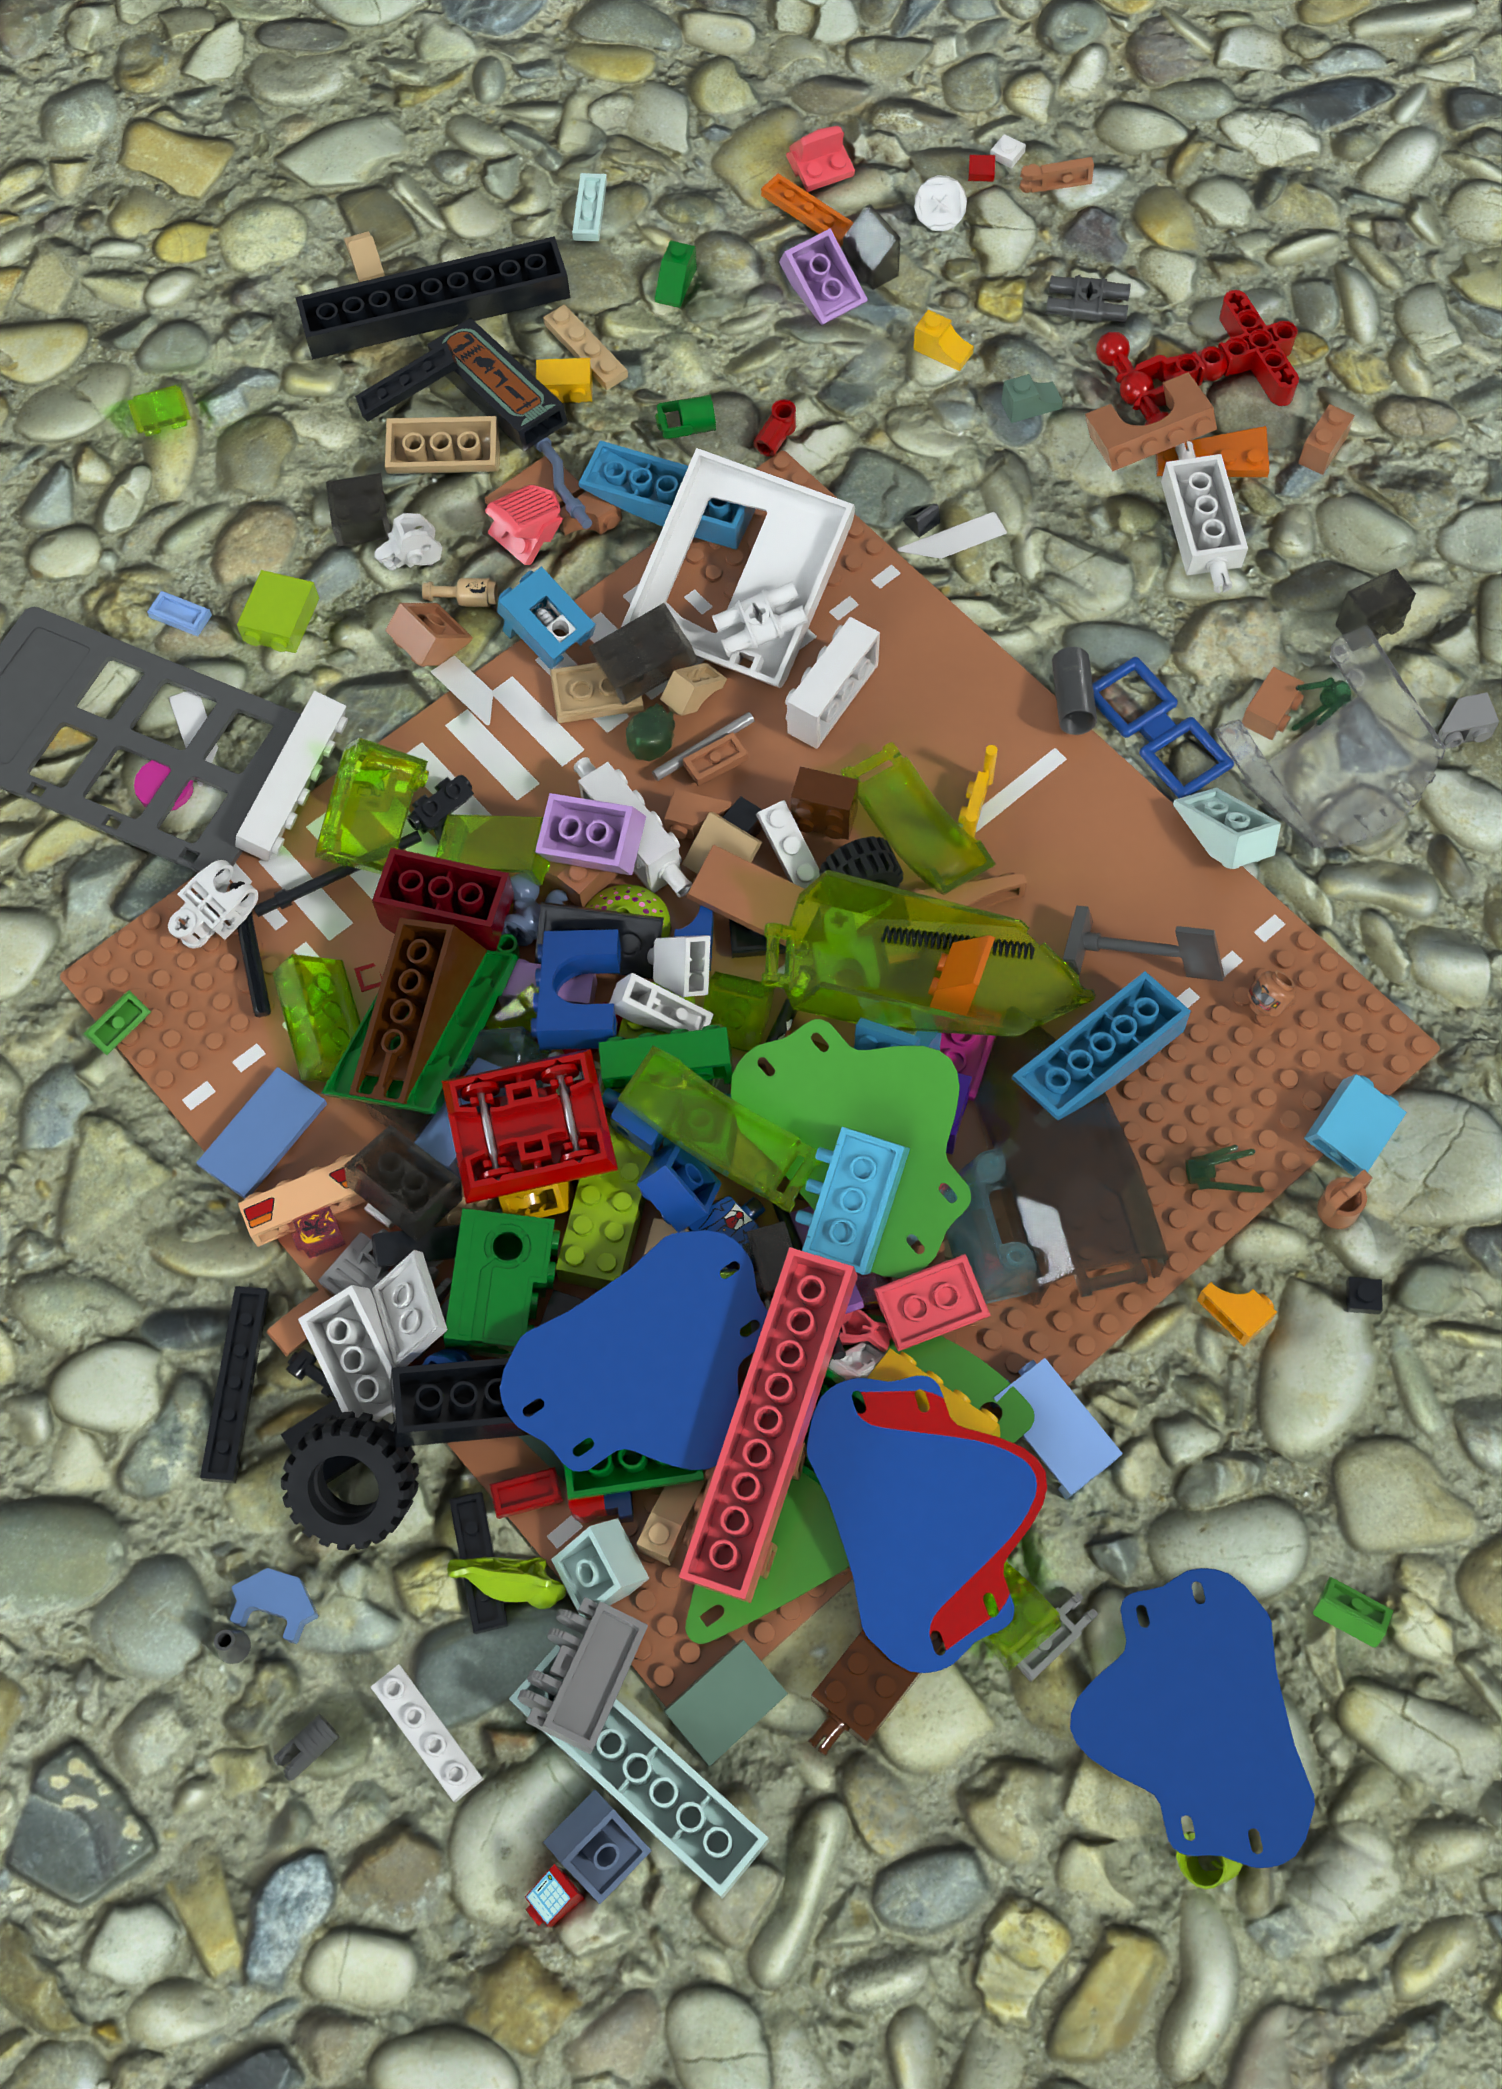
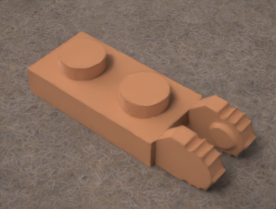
(1057, 175)

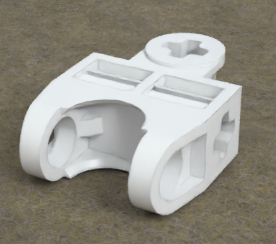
(198, 914)

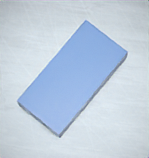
(179, 613)

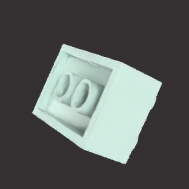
(1229, 827)

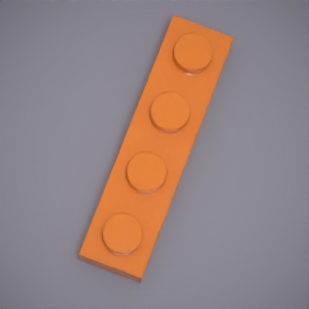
(805, 207)

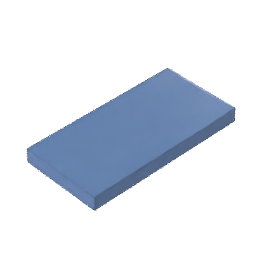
(261, 1133)

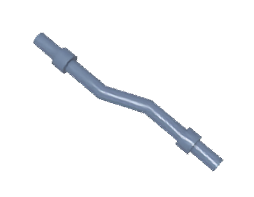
(573, 505)

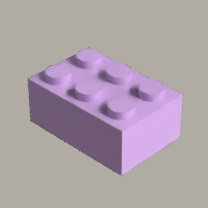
(590, 834)

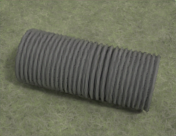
(1074, 691)

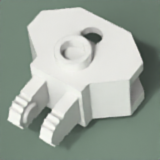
(409, 544)

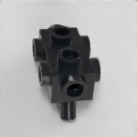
(432, 811)

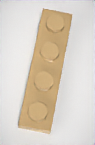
(584, 344)

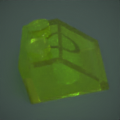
(159, 409)
(741, 1007)

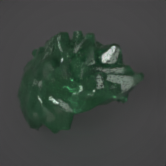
(650, 733)

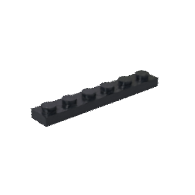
(235, 1385)

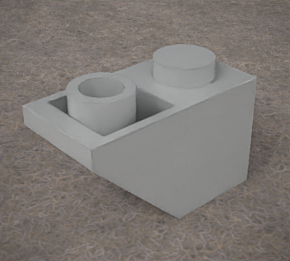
(1470, 720)

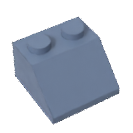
(597, 1846)

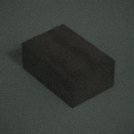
(643, 654)
(403, 1182)

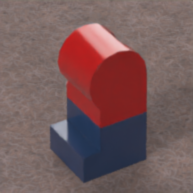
(590, 1508)

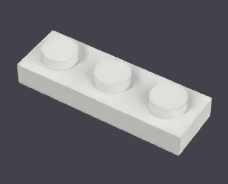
(788, 844)

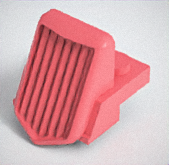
(820, 158)
(525, 521)

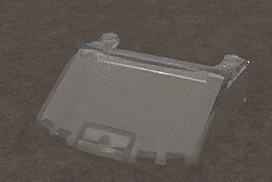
(1356, 767)

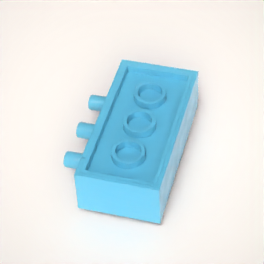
(853, 1198)

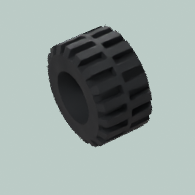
(866, 859)

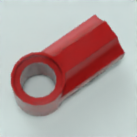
(777, 427)

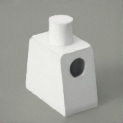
(681, 964)

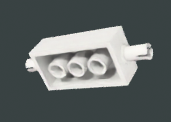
(1204, 515)
(658, 851)

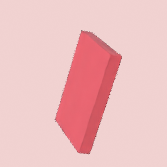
(931, 1302)

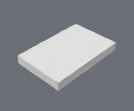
(409, 1309)

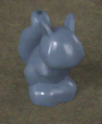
(526, 911)

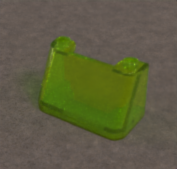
(369, 805)

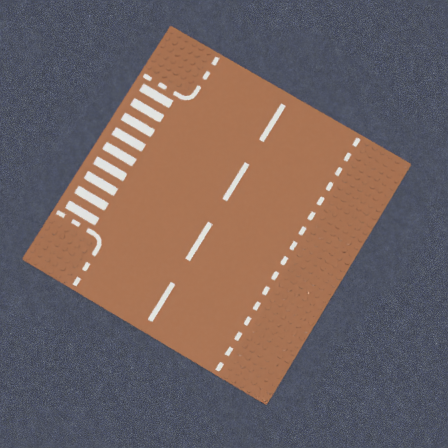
(1056, 811)

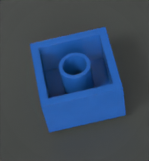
(679, 1186)

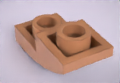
(288, 1331)

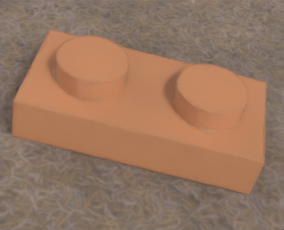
(715, 759)

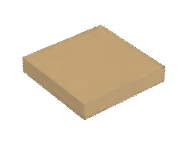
(724, 835)

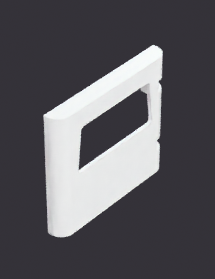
(794, 545)

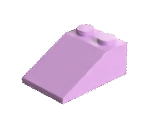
(823, 277)

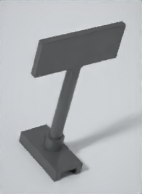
(1196, 947)

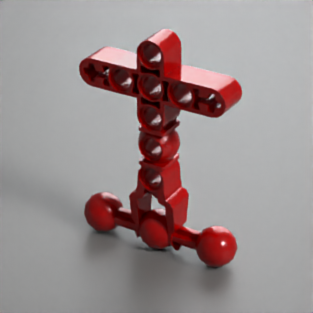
(1250, 347)

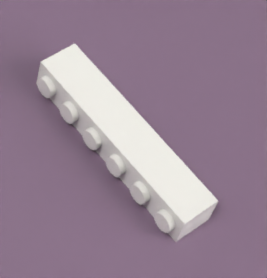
(291, 776)

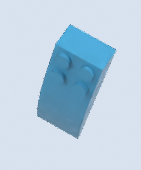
(649, 487)
(1104, 1047)

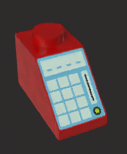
(552, 1897)

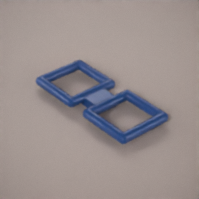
(1160, 729)

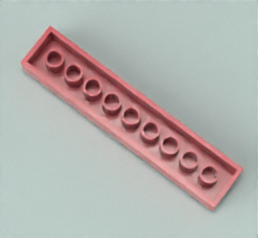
(769, 1425)

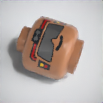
(1271, 993)

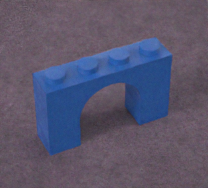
(562, 958)

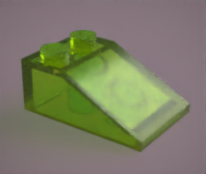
(1031, 1625)

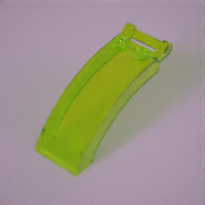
(917, 823)
(717, 1128)

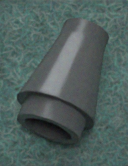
(238, 1648)

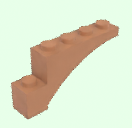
(983, 892)

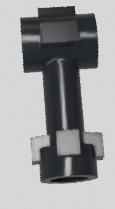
(302, 1365)

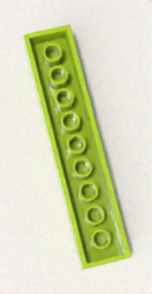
(607, 1207)

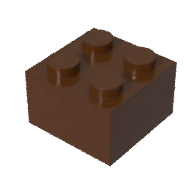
(824, 803)

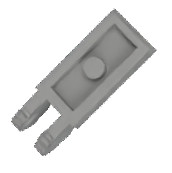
(1060, 1640)

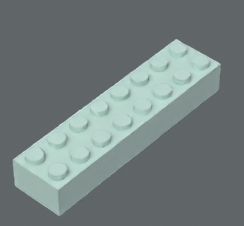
(664, 1794)

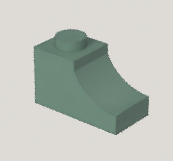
(1026, 399)

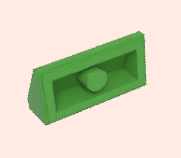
(117, 1022)
(1353, 1612)

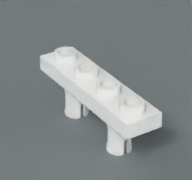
(427, 1733)

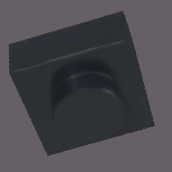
(1364, 1295)

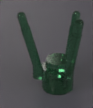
(1332, 696)
(1202, 1168)

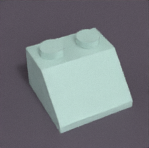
(600, 1565)

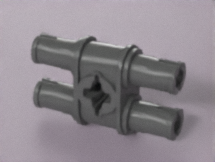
(1091, 309)

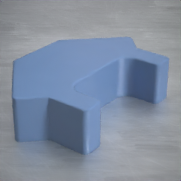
(276, 1595)

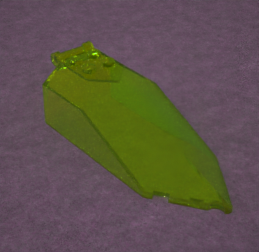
(848, 974)

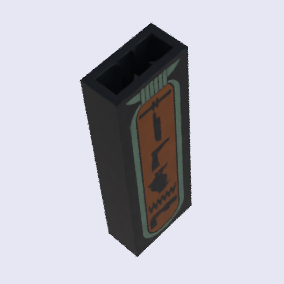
(501, 386)

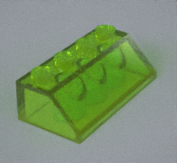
(316, 1012)

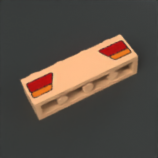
(273, 1212)

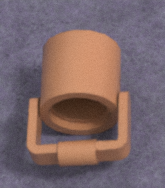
(1344, 1200)

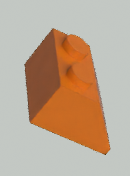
(960, 974)

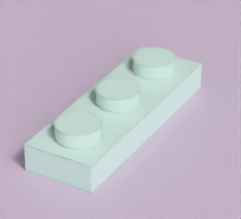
(589, 207)

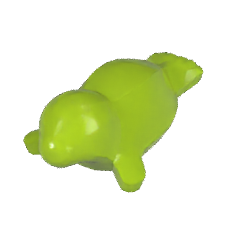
(510, 1579)

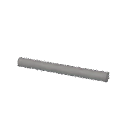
(677, 762)

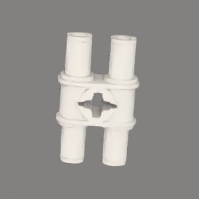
(772, 624)

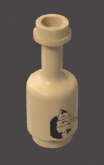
(468, 592)

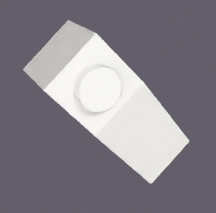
(656, 1007)

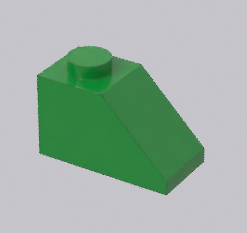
(675, 273)

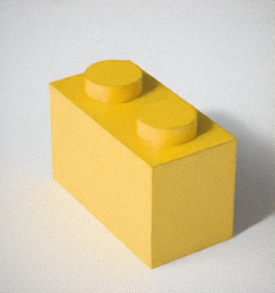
(566, 378)

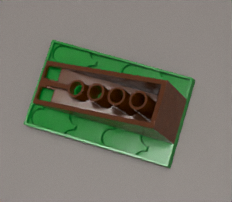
(422, 1019)

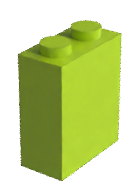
(278, 611)

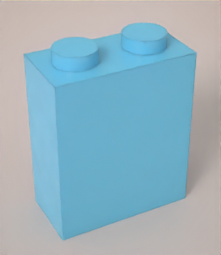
(1355, 1124)

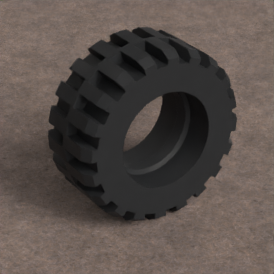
(324, 1512)

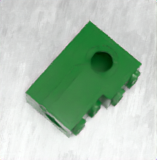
(498, 1279)

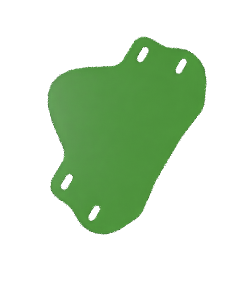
(883, 1092)

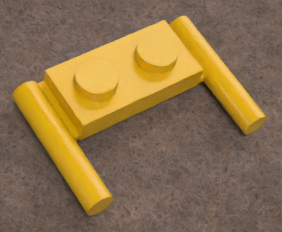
(977, 792)

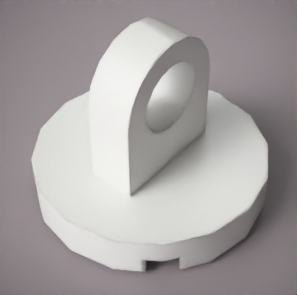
(940, 203)

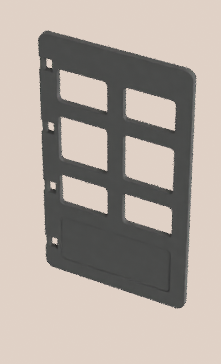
(45, 675)

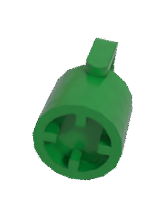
(695, 416)

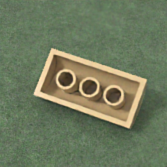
(442, 445)

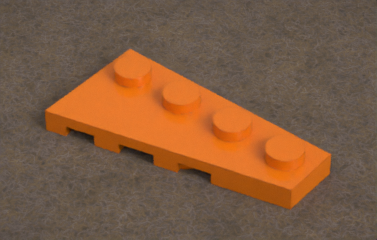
(1242, 452)

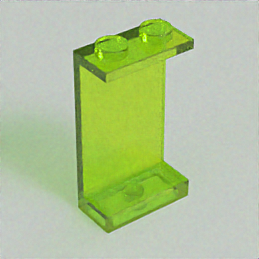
(494, 843)

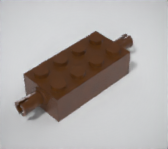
(861, 1692)

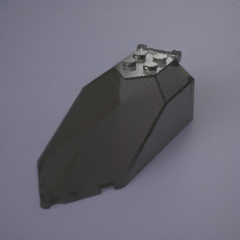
(1068, 1181)

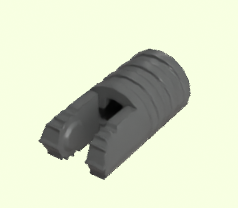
(306, 1747)

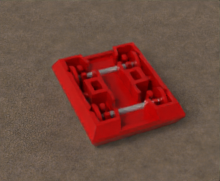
(529, 1127)

